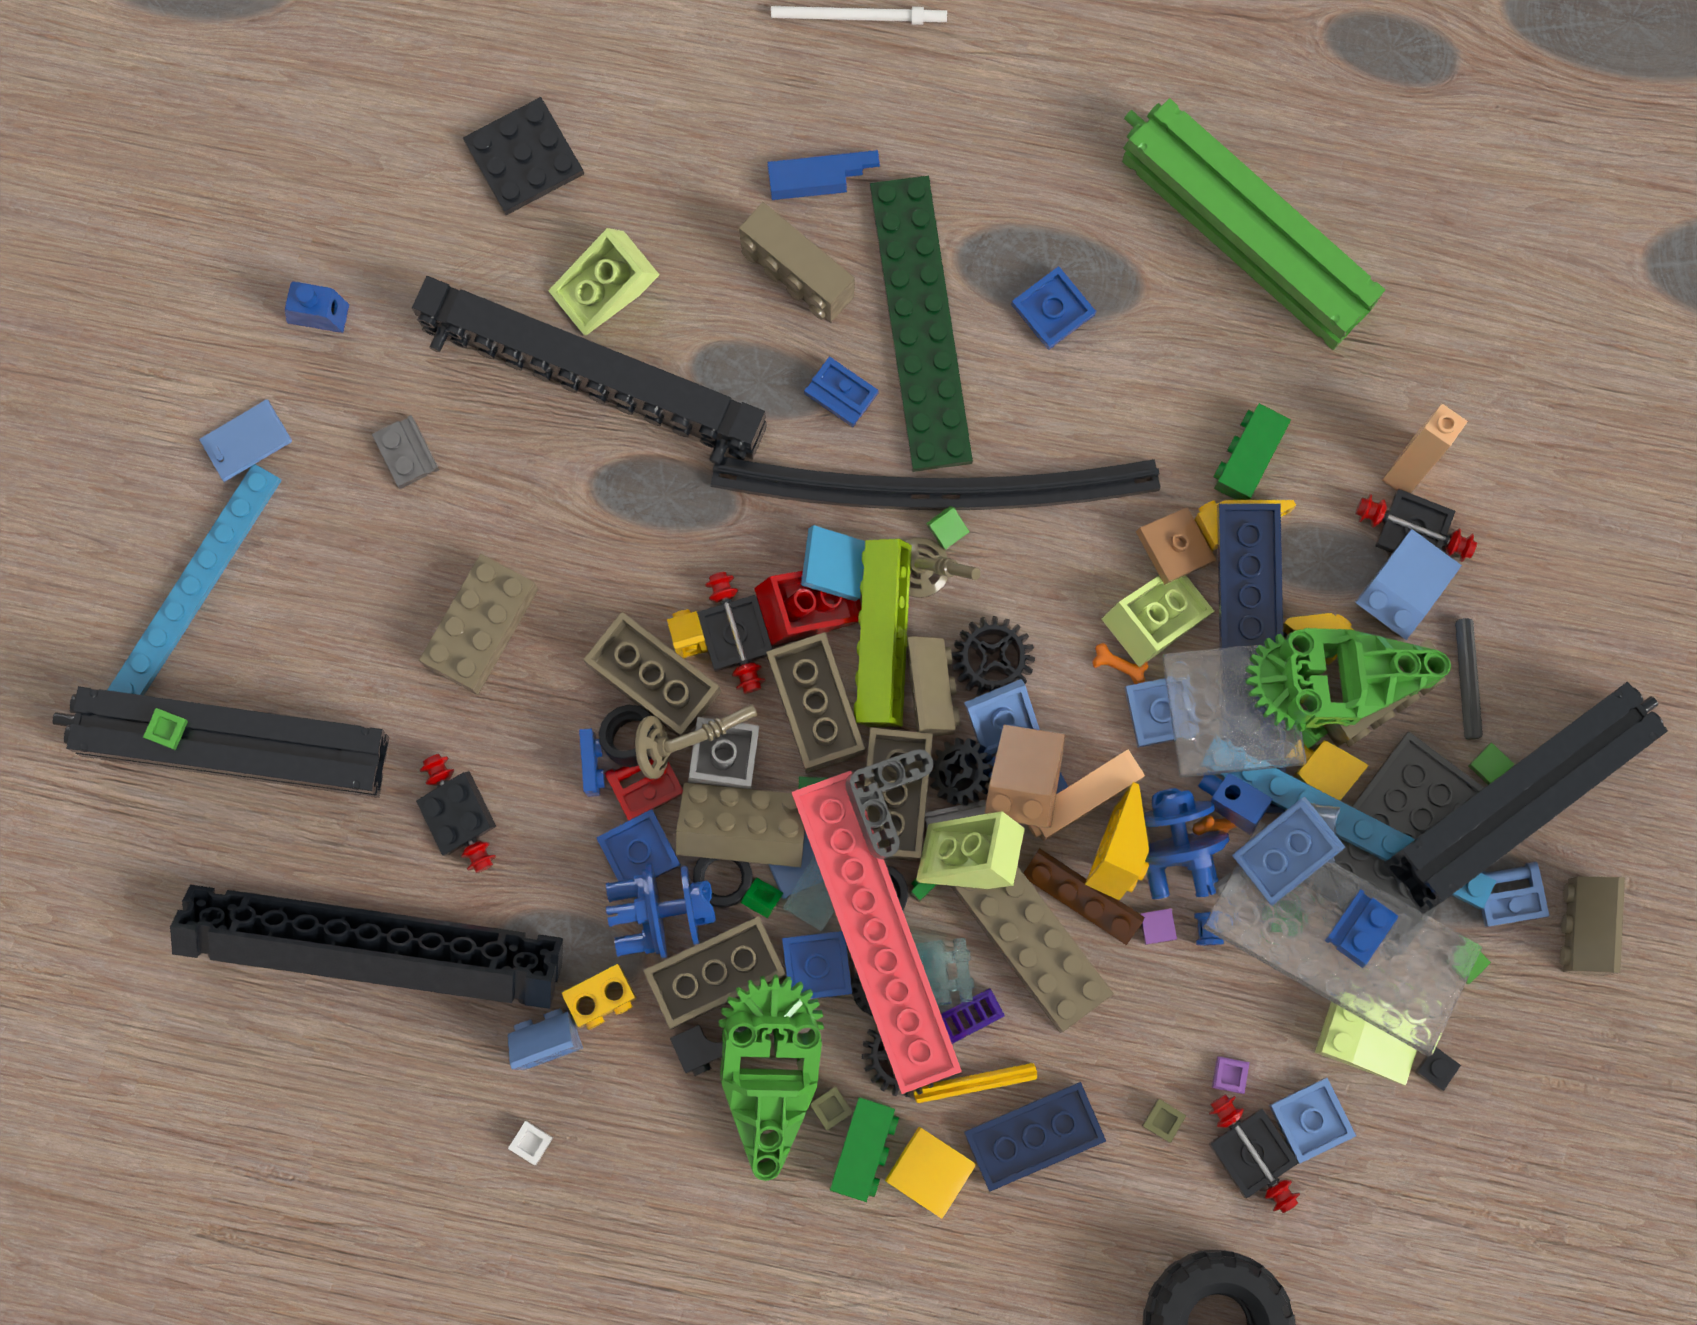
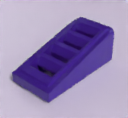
(993, 1005)

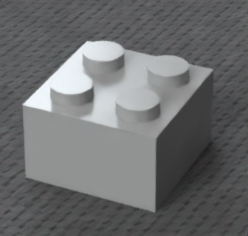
(727, 759)

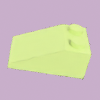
(603, 280)
(1156, 617)
(972, 852)
(1364, 1046)

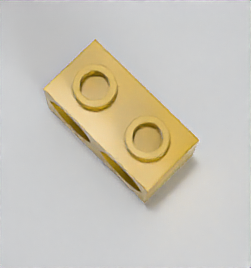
(596, 989)

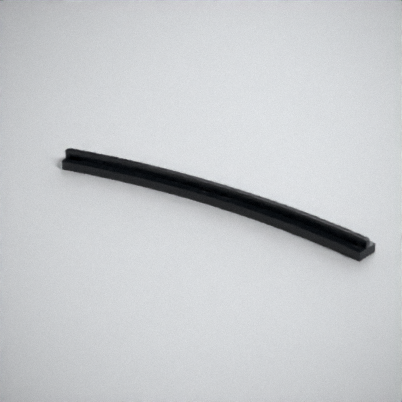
(974, 493)

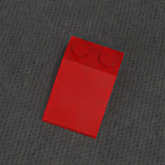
(800, 612)

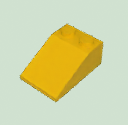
(1122, 848)

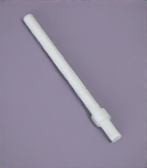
(916, 15)

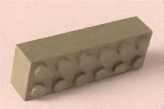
(1037, 949)

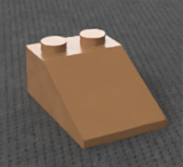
(1026, 775)

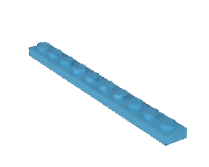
(196, 582)
(1353, 824)

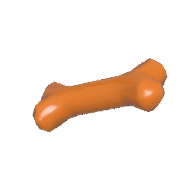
(1105, 657)
(1210, 824)

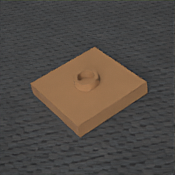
(1175, 545)

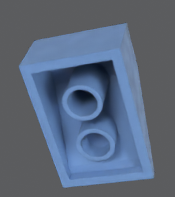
(1408, 584)
(543, 1041)

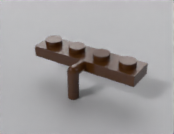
(1092, 904)

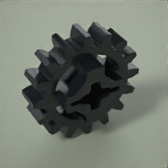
(958, 757)

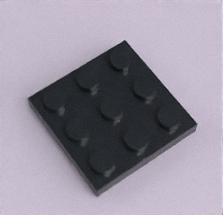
(523, 156)

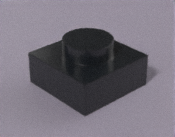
(1438, 1069)

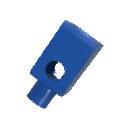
(312, 305)
(1245, 809)

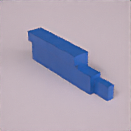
(817, 174)

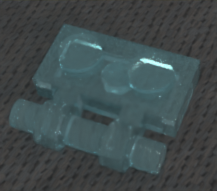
(935, 965)

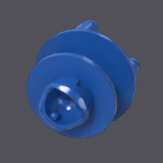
(1182, 849)
(650, 911)

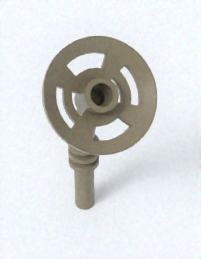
(940, 564)
(664, 746)

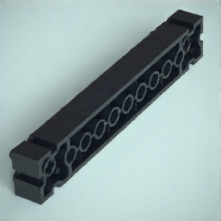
(589, 368)
(367, 946)

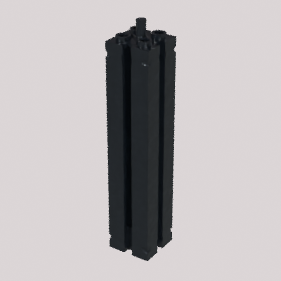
(228, 742)
(1526, 797)

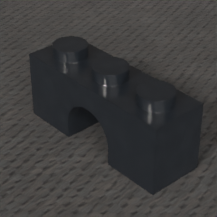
(696, 1050)

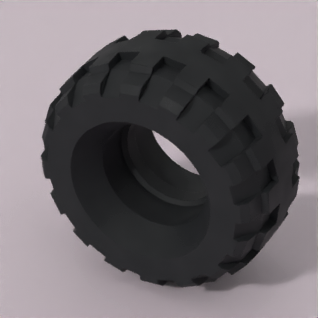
(1217, 1274)

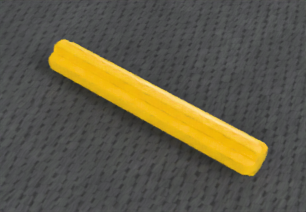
(977, 1082)

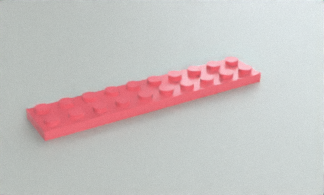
(877, 937)

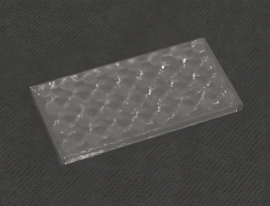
(1403, 987)

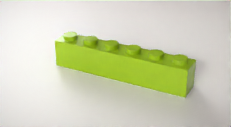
(883, 633)

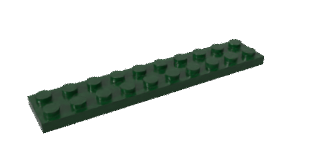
(921, 324)

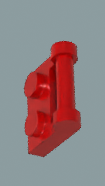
(645, 793)

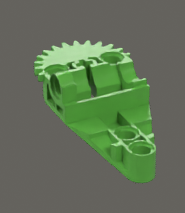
(1366, 670)
(770, 1096)

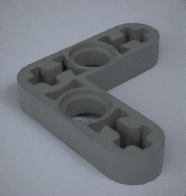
(873, 797)

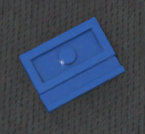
(841, 391)
(590, 751)
(1361, 928)

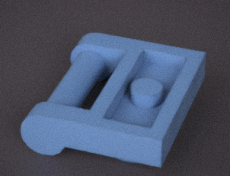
(1516, 904)

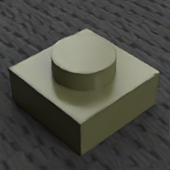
(831, 1108)
(1164, 1120)

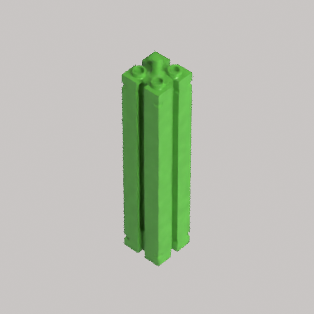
(1250, 222)

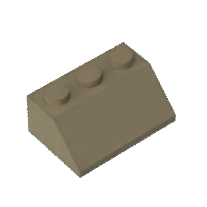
(932, 686)
(1593, 925)

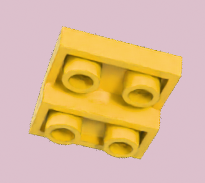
(930, 1172)

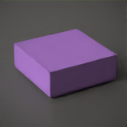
(1158, 926)
(1230, 1075)

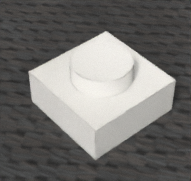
(530, 1143)

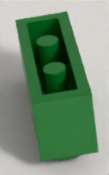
(1251, 452)
(864, 1150)

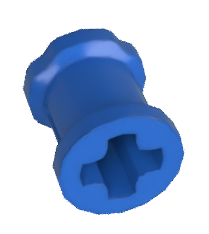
(1205, 937)

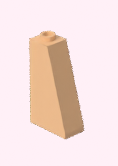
(1425, 449)
(1091, 793)

